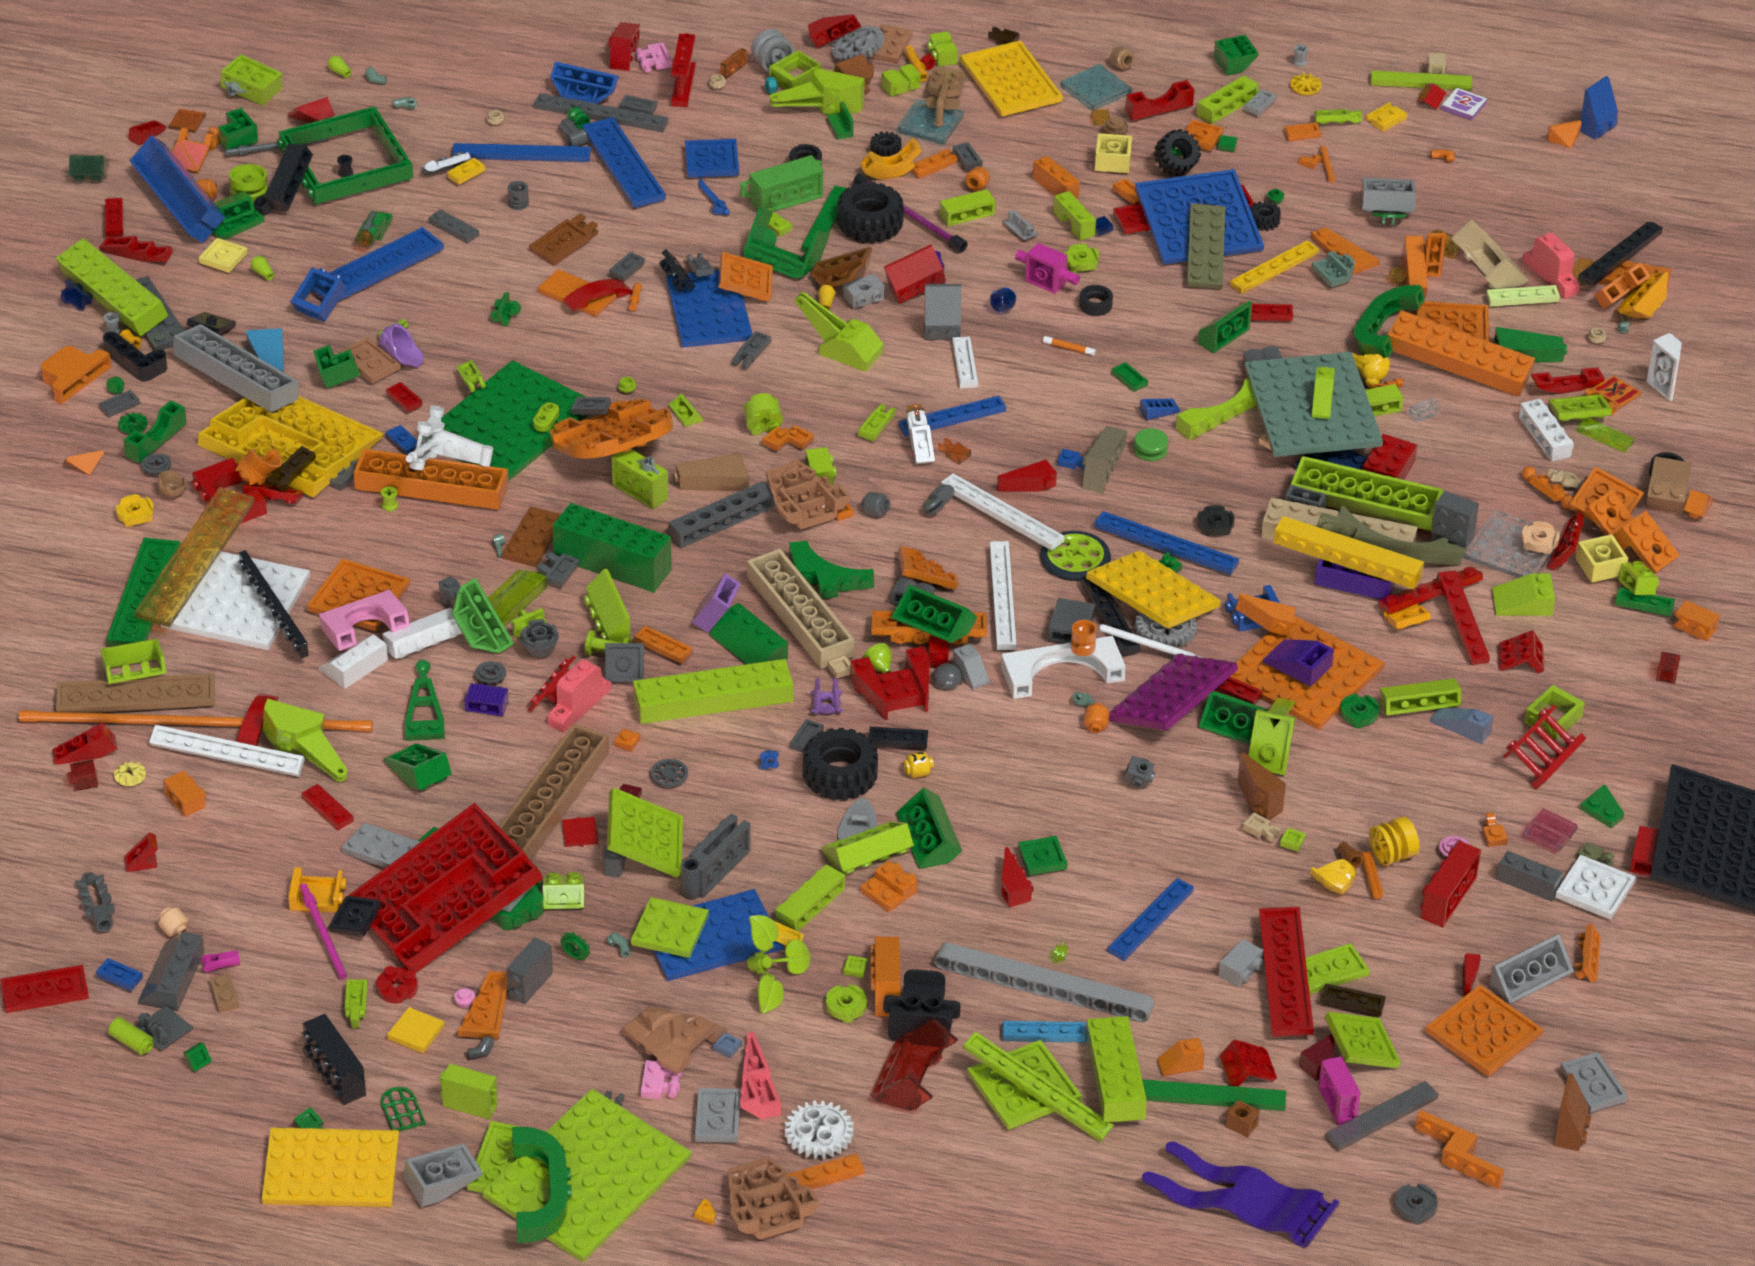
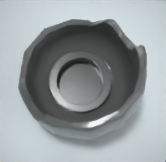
(947, 676)

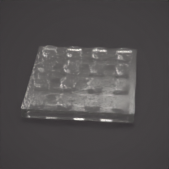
(1501, 548)

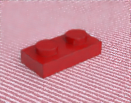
(404, 397)

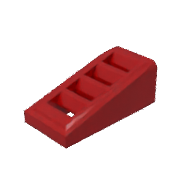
(140, 133)
(1470, 969)

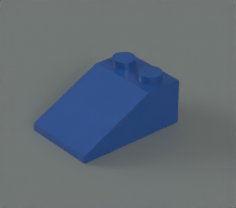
(1599, 109)

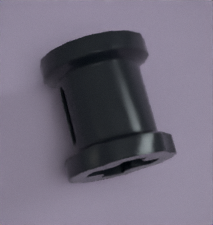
(345, 165)

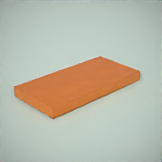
(562, 284)

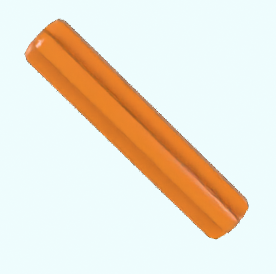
(1372, 875)

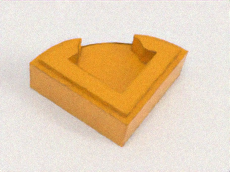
(705, 1212)

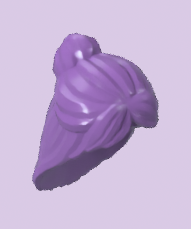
(400, 345)

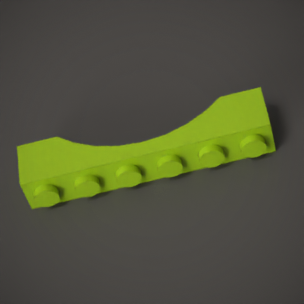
(1200, 420)

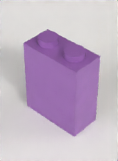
(716, 603)

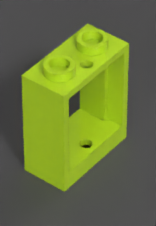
(797, 59)
(1563, 701)

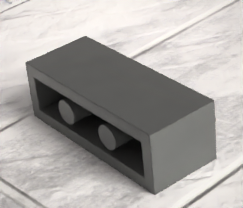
(1529, 876)

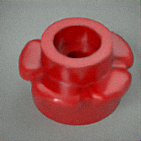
(928, 61)

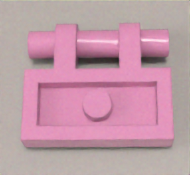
(659, 57)
(654, 1081)

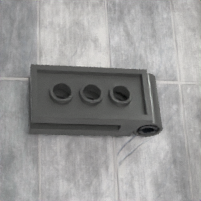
(715, 857)

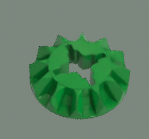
(128, 427)
(570, 941)

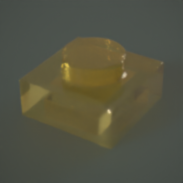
(1099, 116)

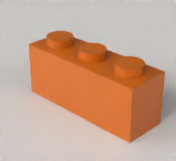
(1055, 177)

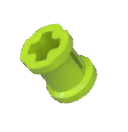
(389, 498)

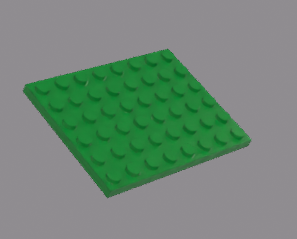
(505, 412)

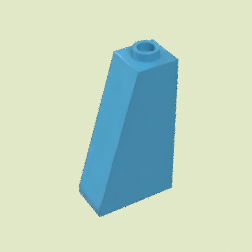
(267, 346)

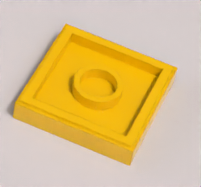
(416, 1030)

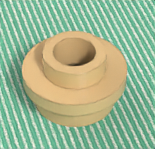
(717, 81)
(495, 117)
(1597, 335)

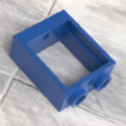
(323, 311)

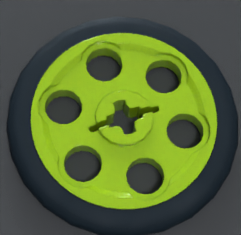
(1075, 555)

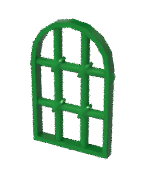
(398, 1115)

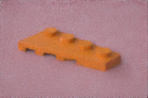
(1331, 241)
(487, 1009)

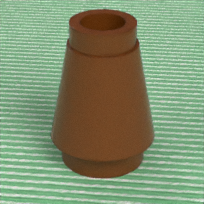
(1350, 854)

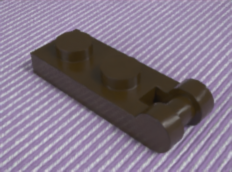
(291, 468)

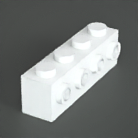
(1546, 430)
(421, 634)

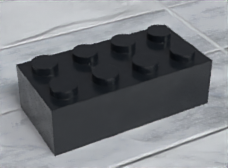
(333, 1059)

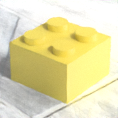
(1113, 153)
(1600, 558)

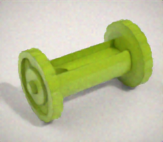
(593, 643)

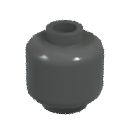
(875, 504)

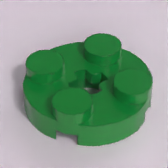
(1359, 718)

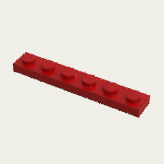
(1425, 591)
(1463, 617)

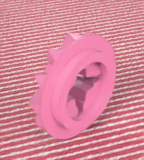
(1448, 842)

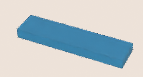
(1044, 1030)

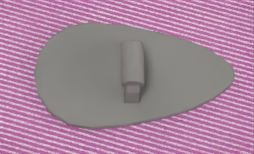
(858, 818)

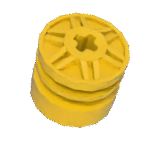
(1394, 840)

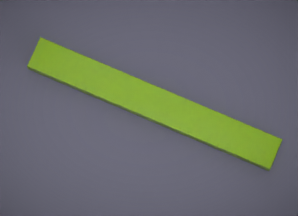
(1037, 1086)

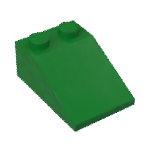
(419, 765)

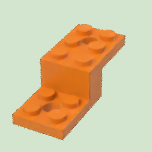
(1638, 533)

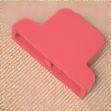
(1553, 263)
(577, 694)

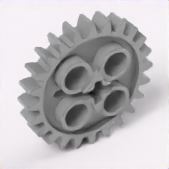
(858, 42)
(1176, 635)

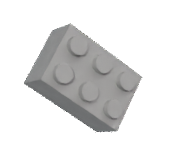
(1388, 195)

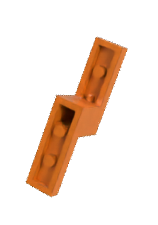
(1459, 1149)

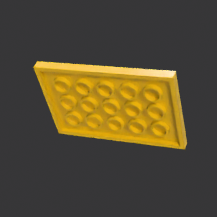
(1011, 78)
(1153, 589)
(330, 1167)

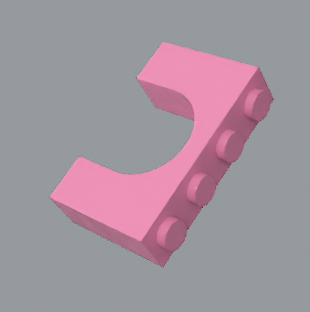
(381, 606)

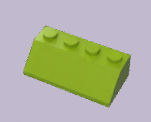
(607, 608)
(868, 846)

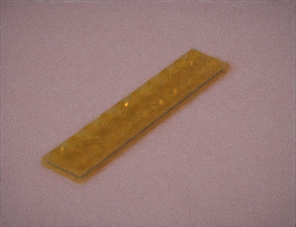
(194, 557)

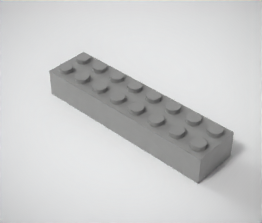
(235, 368)

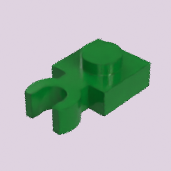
(309, 1119)

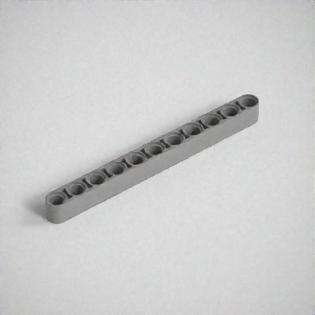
(1044, 982)

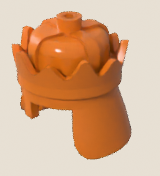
(257, 469)

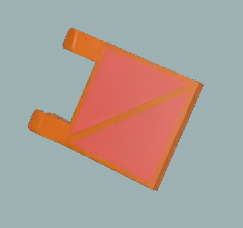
(192, 153)

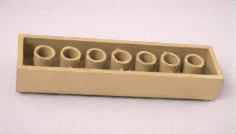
(1310, 514)
(800, 607)

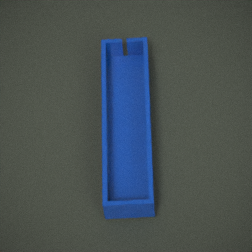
(177, 189)

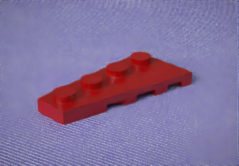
(1568, 542)

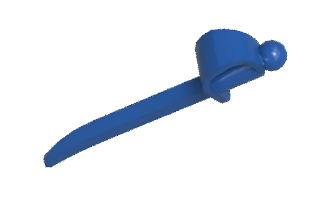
(718, 205)

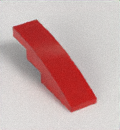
(131, 248)

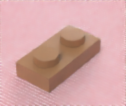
(224, 992)

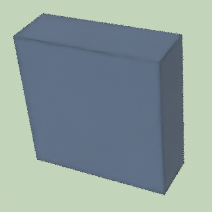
(727, 1045)

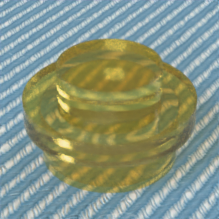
(1397, 274)

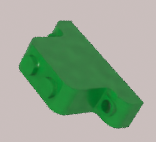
(527, 909)

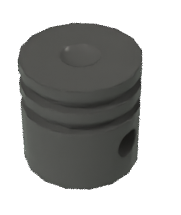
(518, 198)

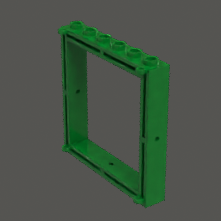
(355, 183)

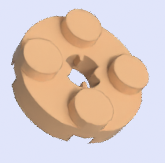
(1531, 539)

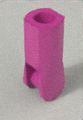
(218, 961)

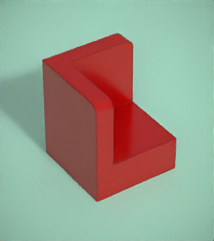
(1432, 95)

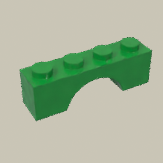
(168, 422)

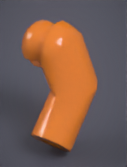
(215, 132)

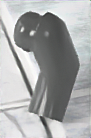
(483, 1049)

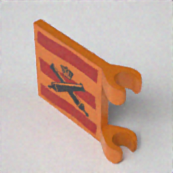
(1615, 392)

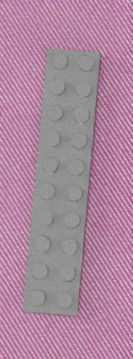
(384, 847)

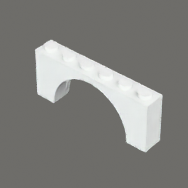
(1023, 665)

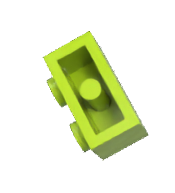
(1638, 578)

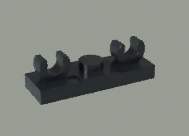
(672, 265)

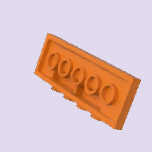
(900, 633)

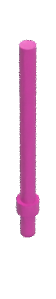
(310, 902)

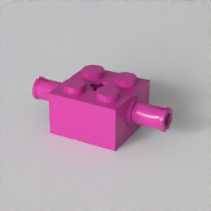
(1046, 268)

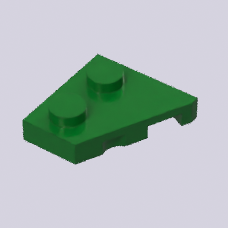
(1603, 807)

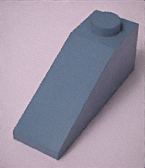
(1465, 722)

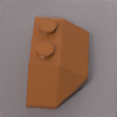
(842, 268)

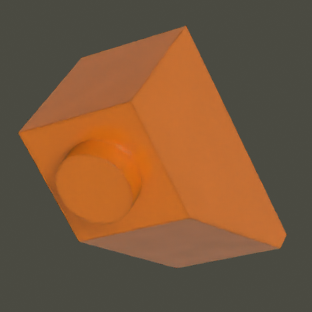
(1698, 504)
(1182, 1057)

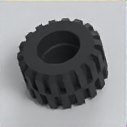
(1187, 146)

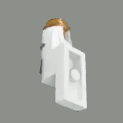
(919, 434)

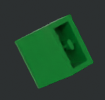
(1234, 54)

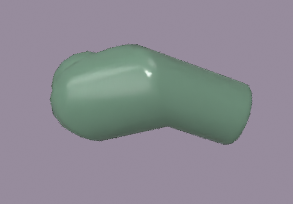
(407, 102)
(616, 938)

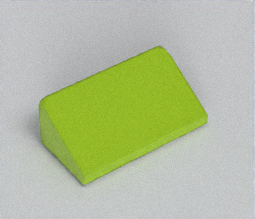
(685, 411)

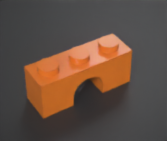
(1622, 285)

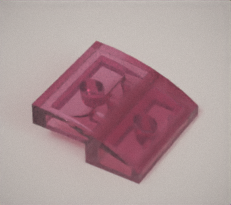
(1550, 830)

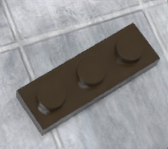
(1353, 999)

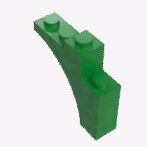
(826, 575)

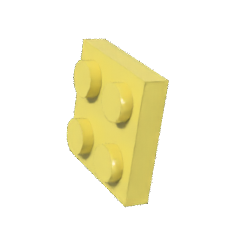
(223, 255)

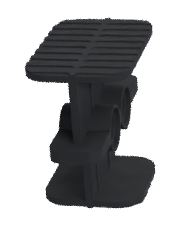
(919, 1003)

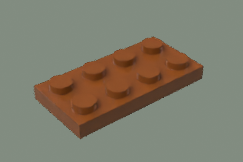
(531, 537)

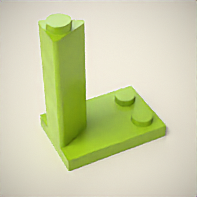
(1273, 736)

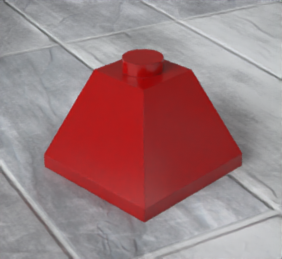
(313, 111)

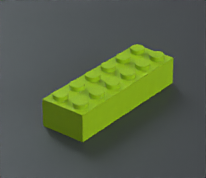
(1116, 1069)

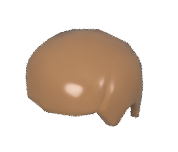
(170, 483)

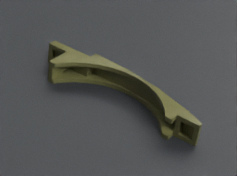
(1431, 552)

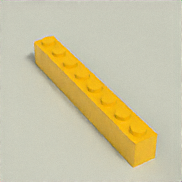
(1348, 552)

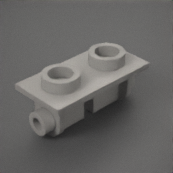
(1020, 226)

